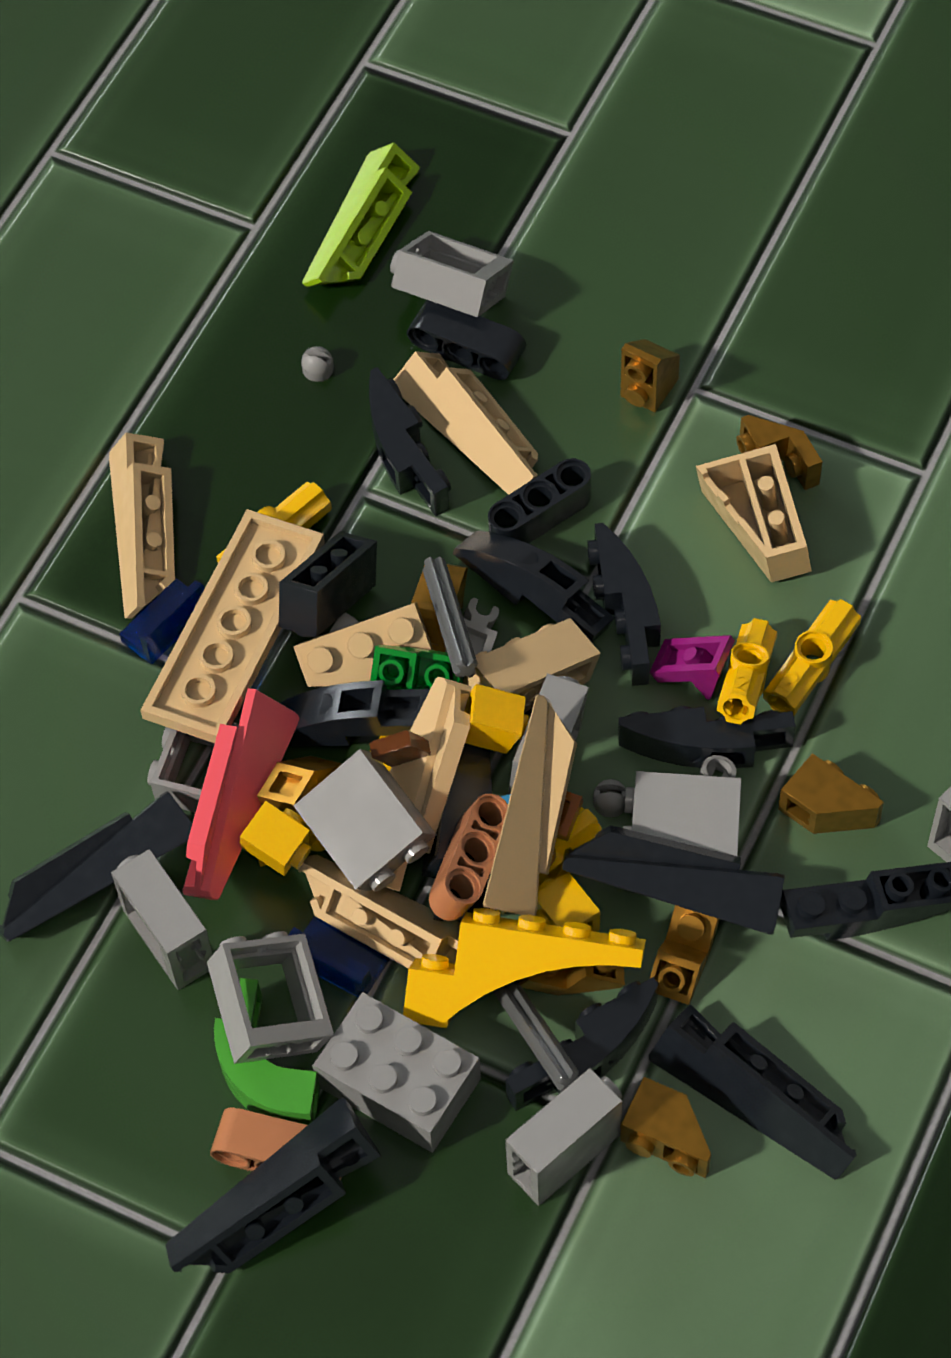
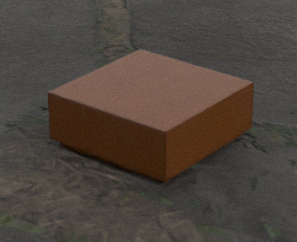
(399, 748)

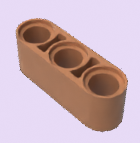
(457, 869)
(250, 1138)

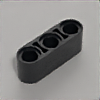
(467, 340)
(547, 489)

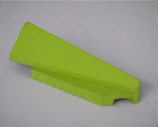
(364, 217)

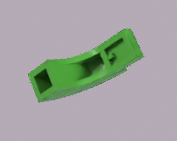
(263, 1085)

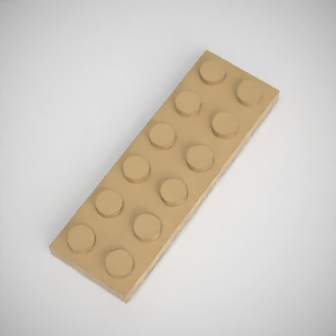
(229, 628)

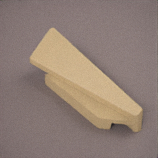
(468, 418)
(142, 519)
(430, 778)
(532, 813)
(380, 918)

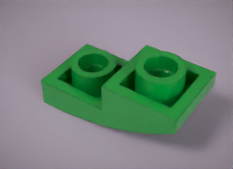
(410, 667)

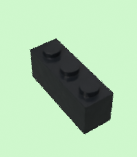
(327, 584)

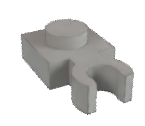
(480, 627)

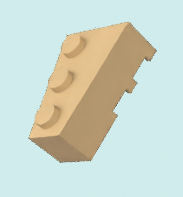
(759, 509)
(349, 652)
(524, 662)

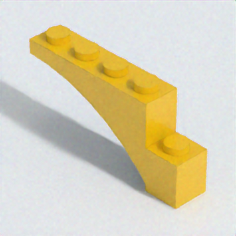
(504, 950)

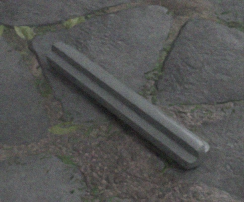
(450, 617)
(537, 1035)

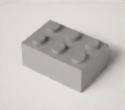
(397, 1072)

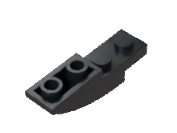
(399, 444)
(529, 572)
(628, 598)
(352, 709)
(688, 739)
(870, 905)
(601, 1041)

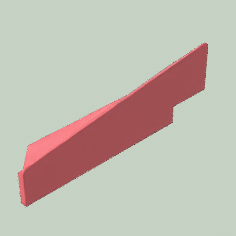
(229, 794)

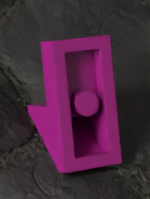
(693, 660)

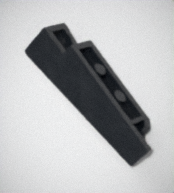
(469, 783)
(88, 864)
(680, 876)
(755, 1088)
(277, 1194)

